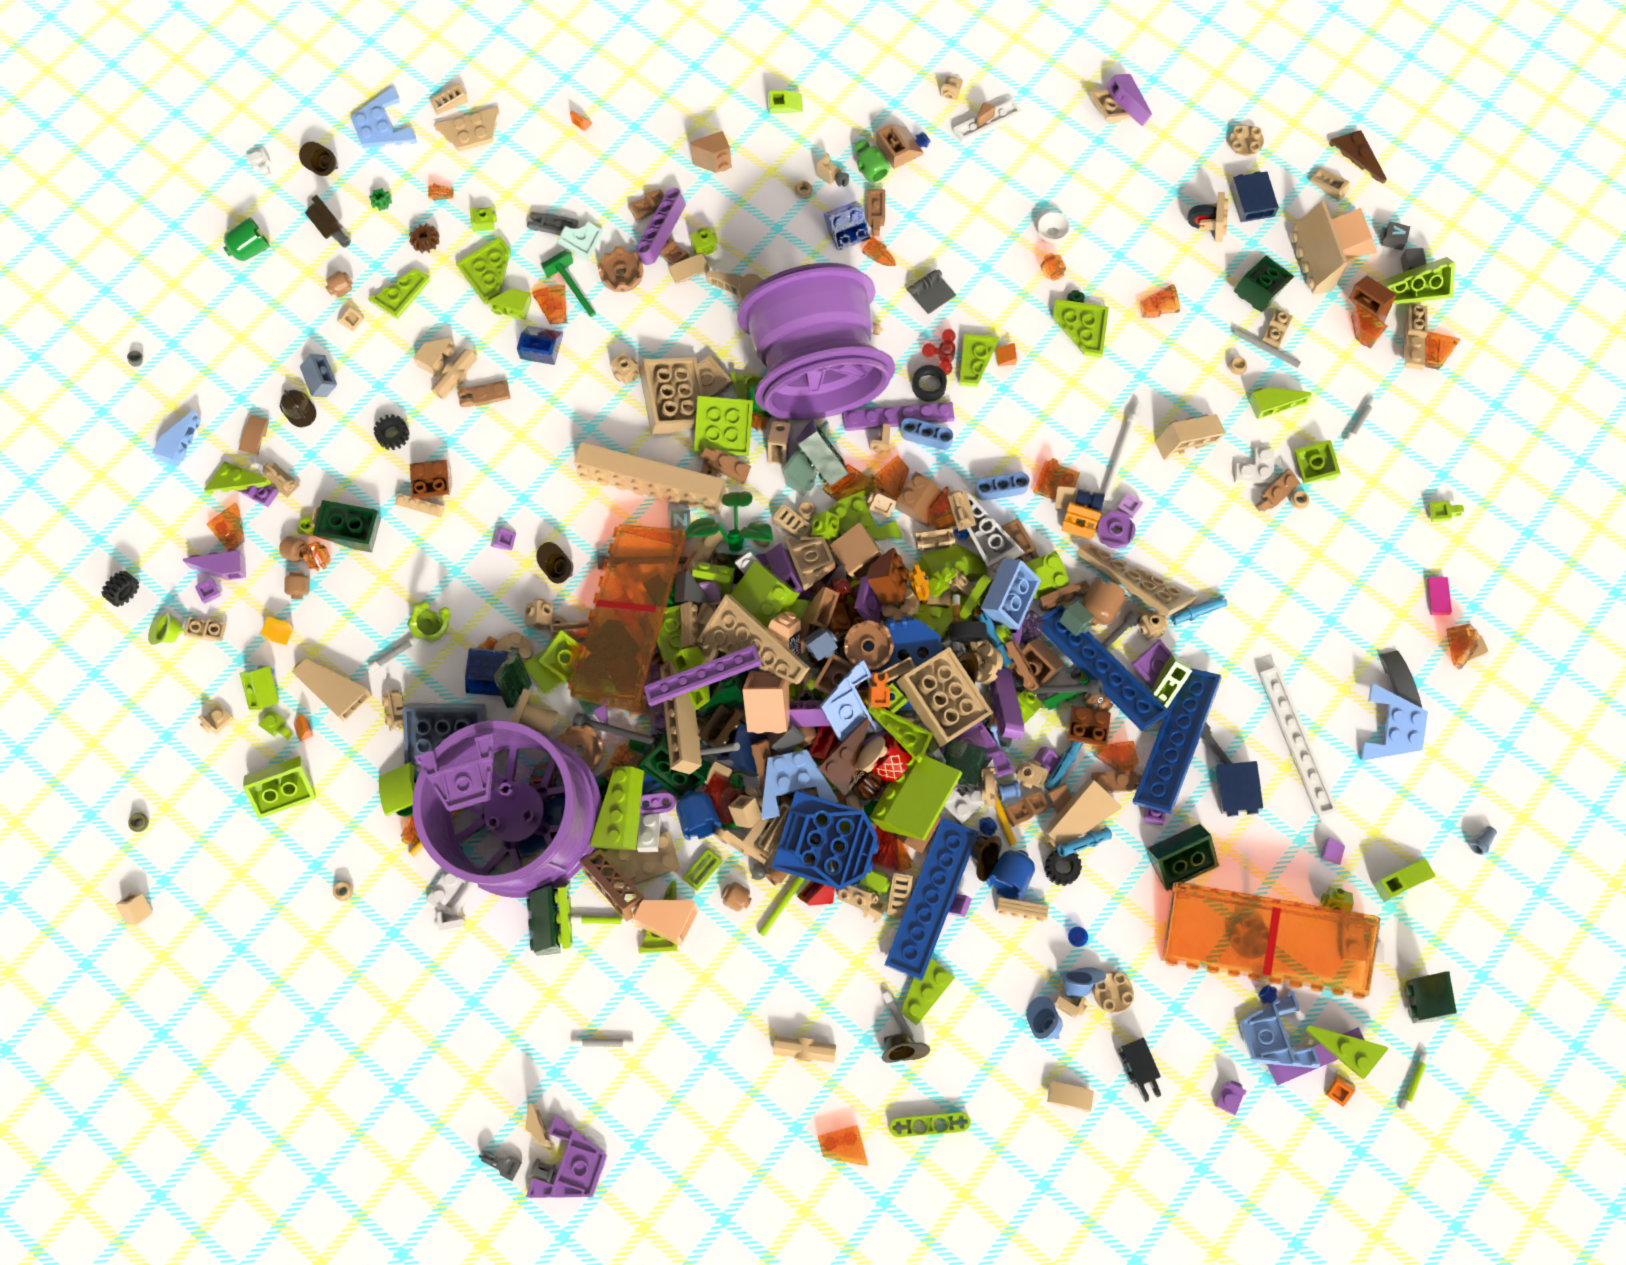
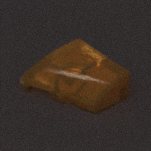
(1161, 302)
(553, 303)

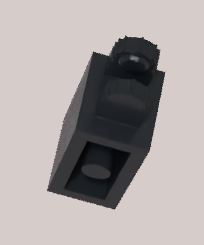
(1140, 1067)

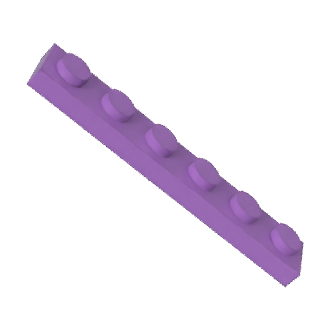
(895, 415)
(702, 675)

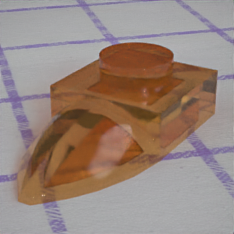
(878, 252)

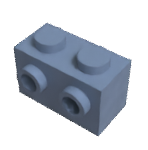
(318, 375)
(821, 643)

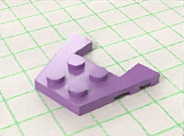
(981, 737)
(464, 783)
(579, 1168)

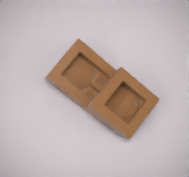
(647, 205)
(673, 253)
(253, 433)
(1027, 808)

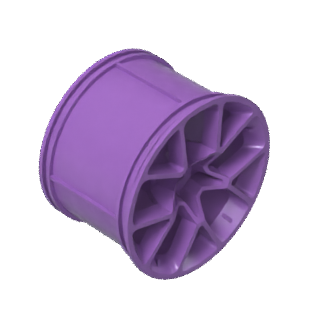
(512, 812)

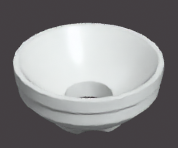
(1055, 221)

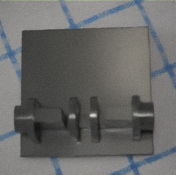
(931, 291)

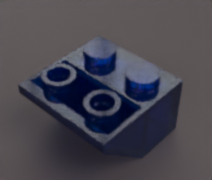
(847, 225)
(539, 345)
(481, 668)

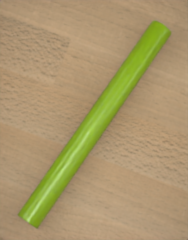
(780, 906)

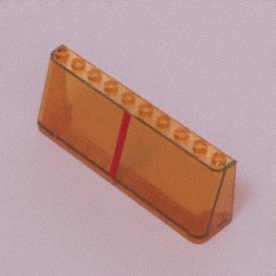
(627, 616)
(1270, 939)

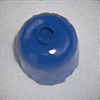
(697, 815)
(1012, 874)

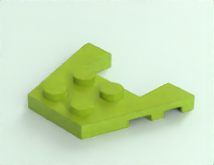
(854, 510)
(937, 617)

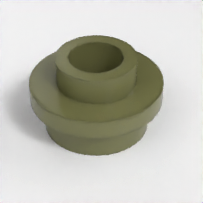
(132, 822)

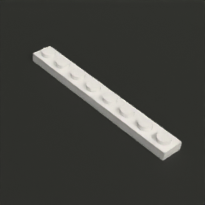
(1298, 742)

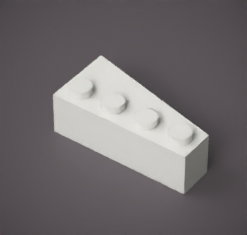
(990, 538)

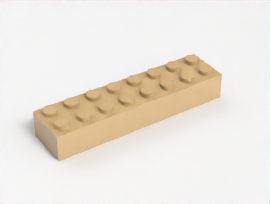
(650, 478)

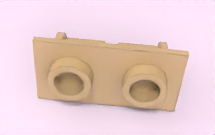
(280, 479)
(961, 509)
(934, 539)
(961, 584)
(393, 716)
(857, 897)

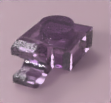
(1033, 624)

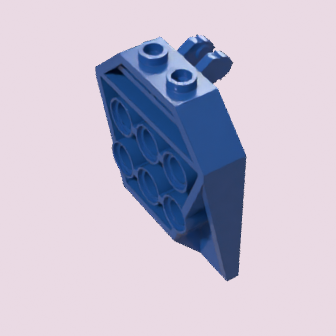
(908, 636)
(858, 842)

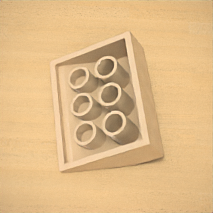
(1319, 249)
(668, 395)
(944, 697)

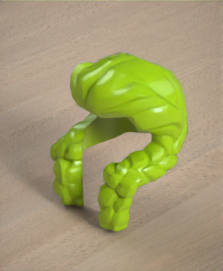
(427, 623)

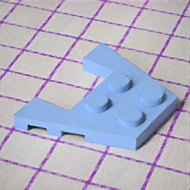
(374, 126)
(844, 706)
(1403, 726)
(790, 774)
(1268, 1040)

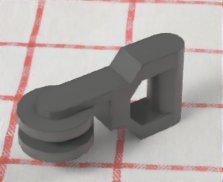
(487, 1158)

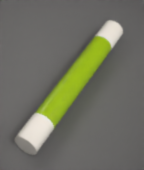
(582, 919)
(1411, 1091)

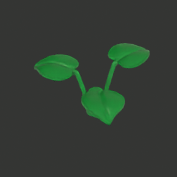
(735, 538)

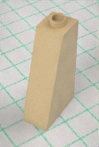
(334, 690)
(1082, 812)

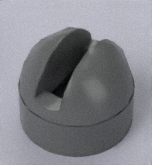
(842, 179)
(135, 358)
(758, 872)

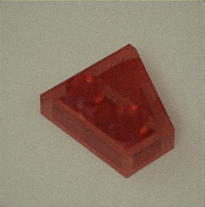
(722, 796)
(888, 850)

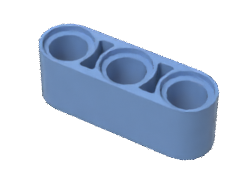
(933, 440)
(996, 492)

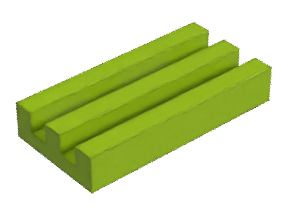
(692, 882)

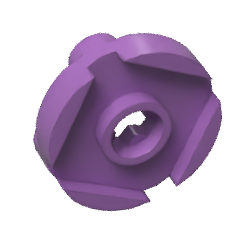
(1111, 539)

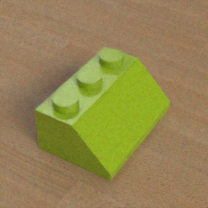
(279, 787)

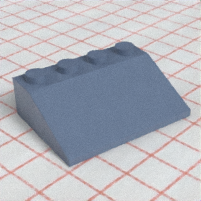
(431, 723)

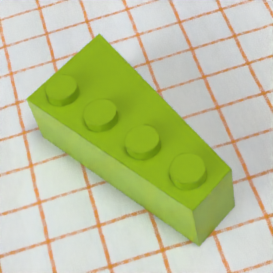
(1424, 282)
(620, 811)

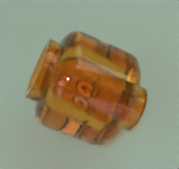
(1053, 266)
(316, 556)

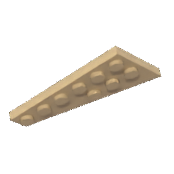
(1138, 582)
(736, 628)

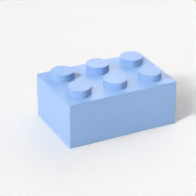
(1011, 593)

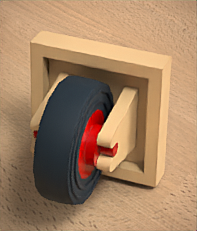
(1211, 216)

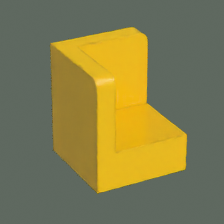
(276, 631)

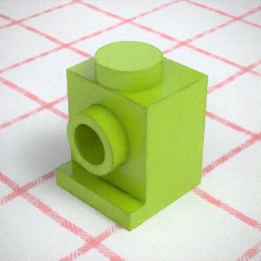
(483, 219)
(899, 701)
(875, 882)

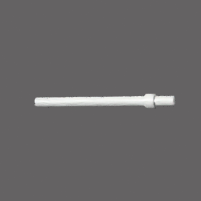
(1132, 421)

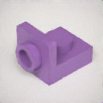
(1230, 1097)

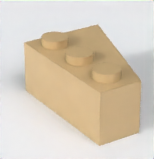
(1189, 433)

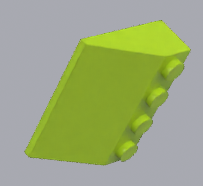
(764, 593)
(916, 798)

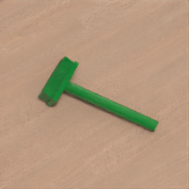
(558, 264)

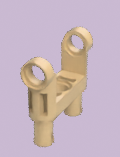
(748, 845)

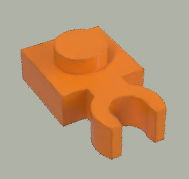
(879, 694)

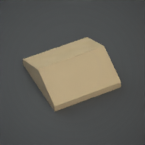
(1108, 107)
(536, 1126)

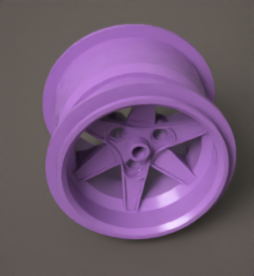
(815, 340)

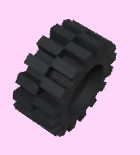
(399, 438)
(120, 588)
(1057, 877)

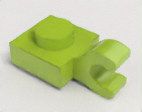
(1442, 511)
(939, 581)
(274, 724)

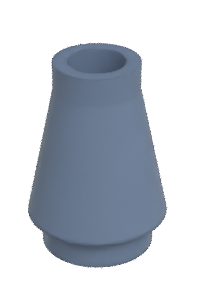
(1482, 842)

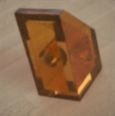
(1367, 327)
(941, 512)
(1462, 643)
(1118, 755)

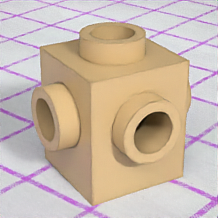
(624, 368)
(538, 614)
(1150, 629)
(1031, 774)

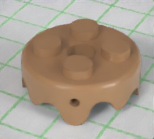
(617, 260)
(872, 632)
(587, 738)

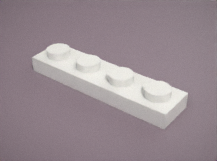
(1003, 114)

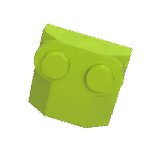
(1317, 462)
(1050, 571)
(560, 656)

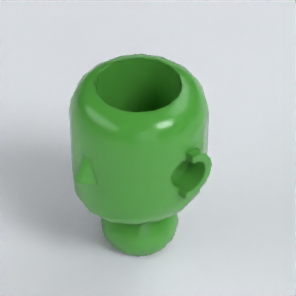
(871, 161)

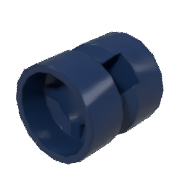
(1093, 500)

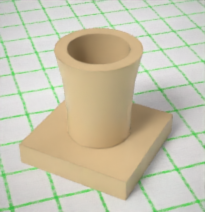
(533, 716)

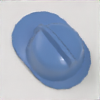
(1080, 981)
(1044, 1018)

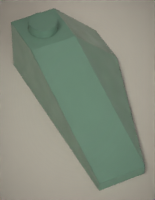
(798, 472)

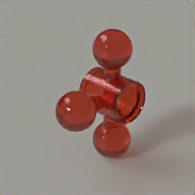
(930, 350)
(841, 586)

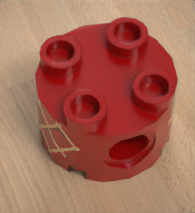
(893, 763)

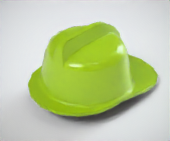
(164, 629)

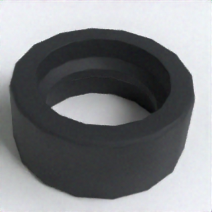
(929, 395)
(968, 631)

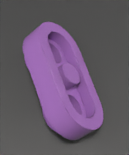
(655, 805)

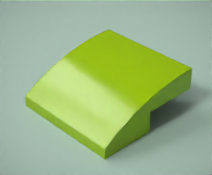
(544, 678)
(397, 789)

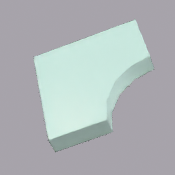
(580, 240)

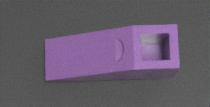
(1128, 96)
(225, 565)
(784, 568)

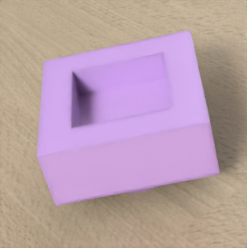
(1130, 505)

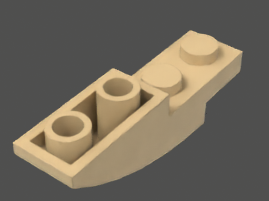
(1414, 336)

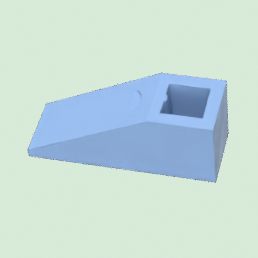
(175, 441)

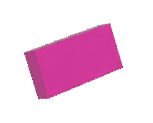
(1439, 596)

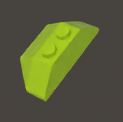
(953, 557)

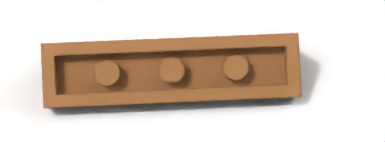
(606, 888)

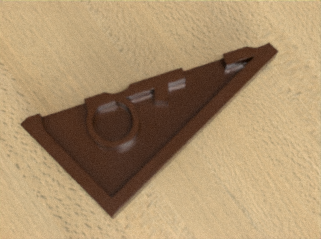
(1360, 153)
(842, 760)

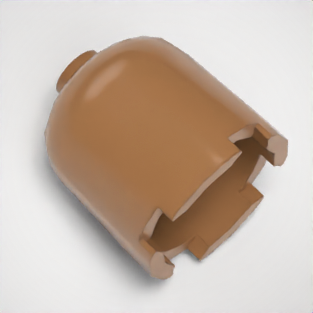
(1104, 601)

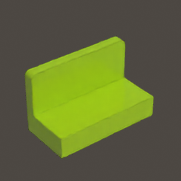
(259, 688)

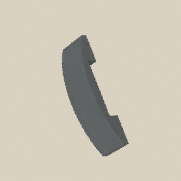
(1400, 676)

